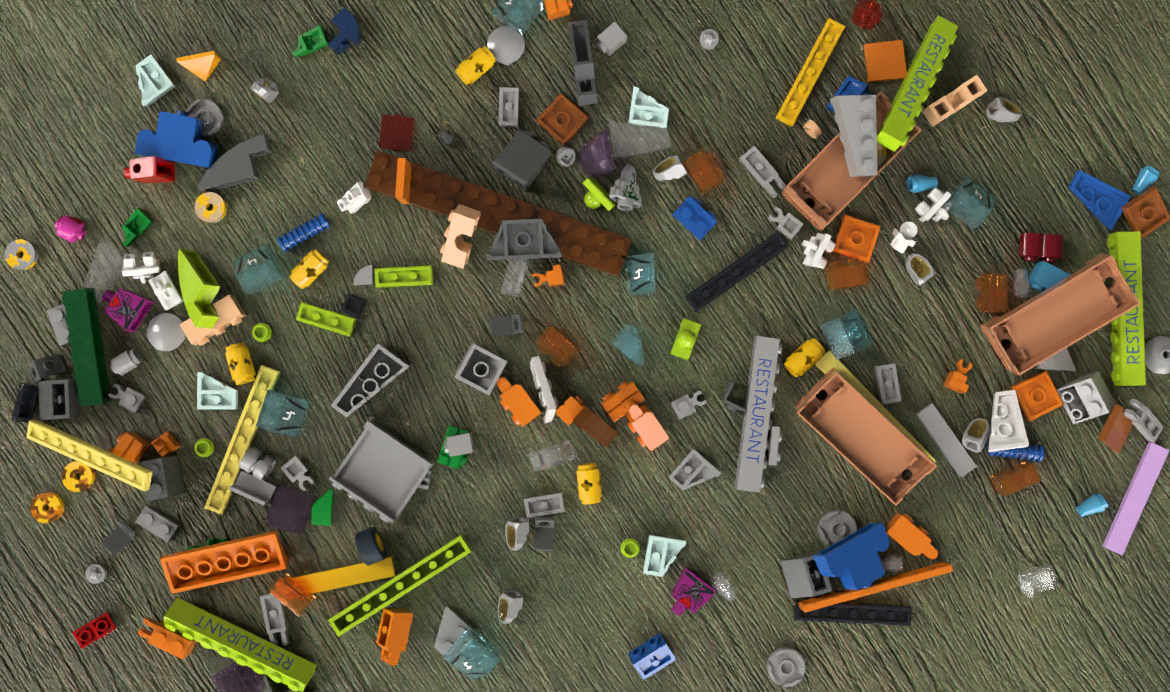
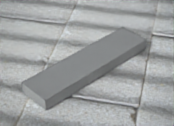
(946, 440)

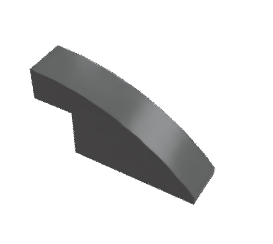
(582, 62)
(236, 165)

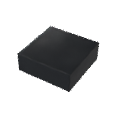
(353, 305)

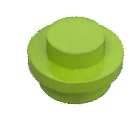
(261, 332)
(204, 447)
(630, 548)

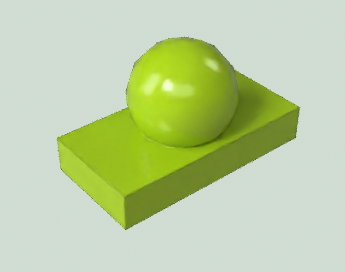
(597, 195)
(685, 339)

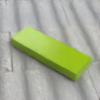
(403, 276)
(326, 319)

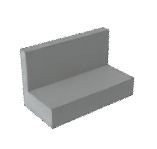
(254, 489)

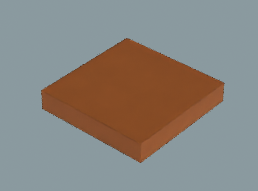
(562, 119)
(1146, 212)
(1116, 429)

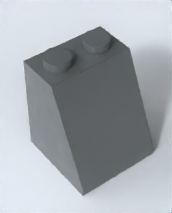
(522, 159)
(165, 479)

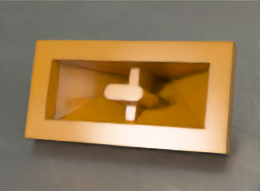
(200, 64)

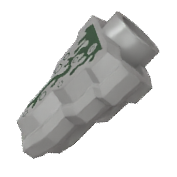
(626, 190)

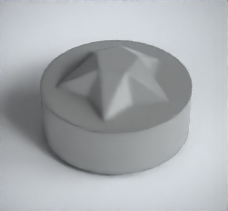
(708, 39)
(565, 156)
(96, 573)

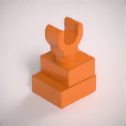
(554, 277)
(957, 380)
(166, 444)

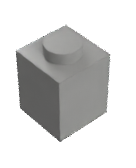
(611, 39)
(459, 444)

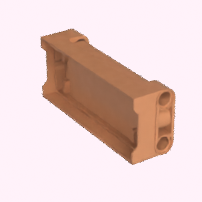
(827, 177)
(1060, 315)
(864, 436)

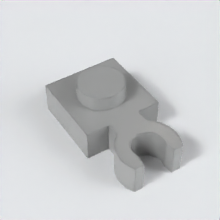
(787, 225)
(130, 398)
(685, 406)
(296, 470)

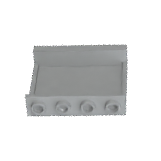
(369, 469)

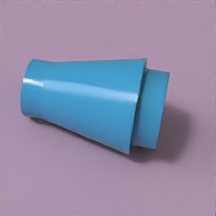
(1145, 179)
(919, 183)
(1092, 505)

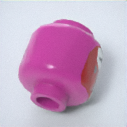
(70, 228)

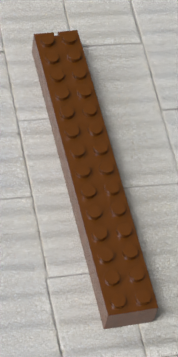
(443, 193)

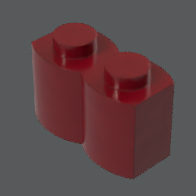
(1040, 246)

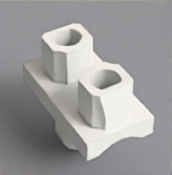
(354, 198)
(927, 211)
(904, 236)
(815, 249)
(141, 269)
(165, 290)

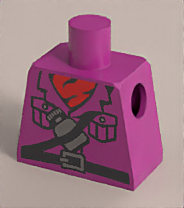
(127, 308)
(690, 592)

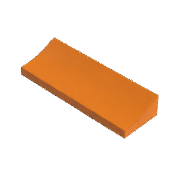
(224, 562)

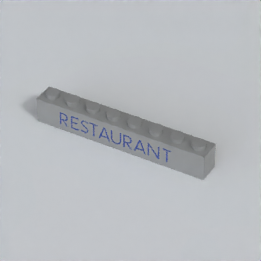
(757, 417)

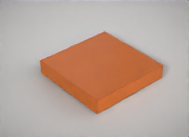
(885, 61)
(403, 180)
(856, 238)
(1037, 395)

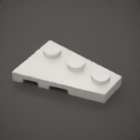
(541, 382)
(1006, 423)

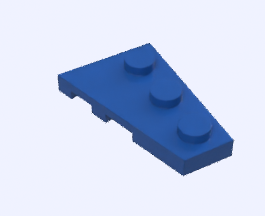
(1099, 198)

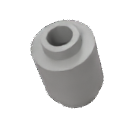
(125, 362)

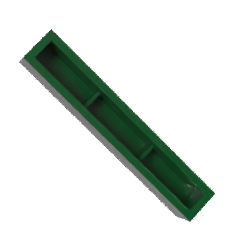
(86, 346)

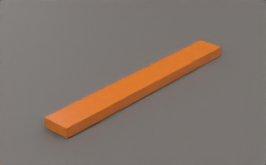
(877, 586)

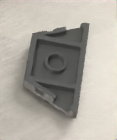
(523, 241)

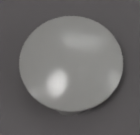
(506, 45)
(165, 332)

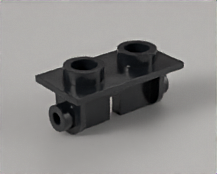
(25, 403)

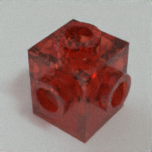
(866, 14)

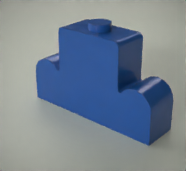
(177, 140)
(855, 557)

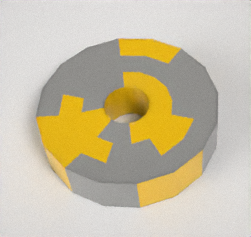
(13, 251)

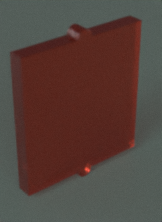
(396, 133)

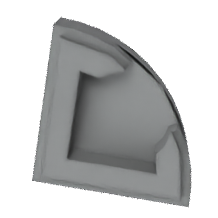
(364, 276)

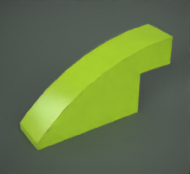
(197, 288)

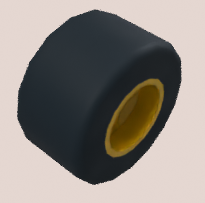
(370, 546)

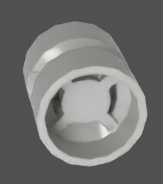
(255, 462)

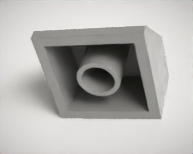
(480, 368)

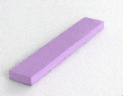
(1135, 498)

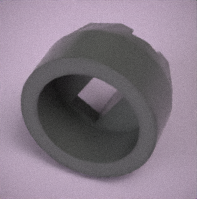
(445, 138)

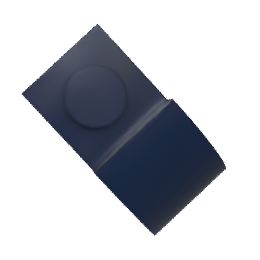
(349, 31)

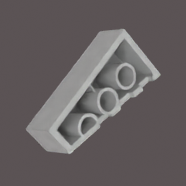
(857, 132)
(370, 378)

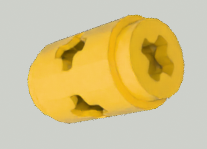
(482, 59)
(313, 260)
(809, 352)
(243, 371)
(589, 494)

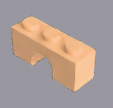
(954, 101)
(456, 250)
(229, 314)

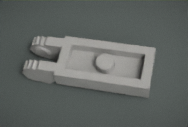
(762, 170)
(1144, 420)
(274, 618)

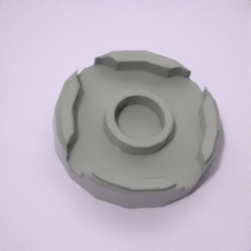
(210, 113)
(836, 526)
(786, 666)

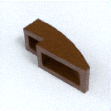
(595, 426)

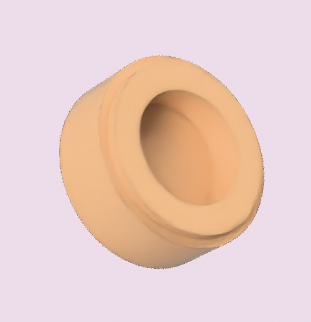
(812, 129)

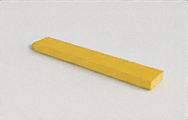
(810, 72)
(346, 576)

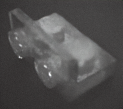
(514, 277)

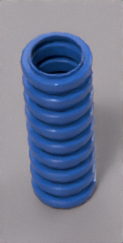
(303, 232)
(1031, 452)

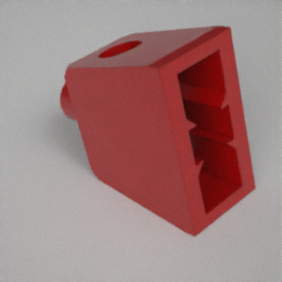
(150, 170)

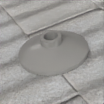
(1154, 354)

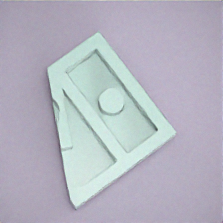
(152, 80)
(647, 111)
(215, 394)
(660, 554)

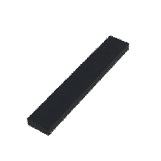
(736, 272)
(857, 613)

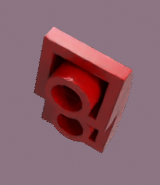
(94, 630)

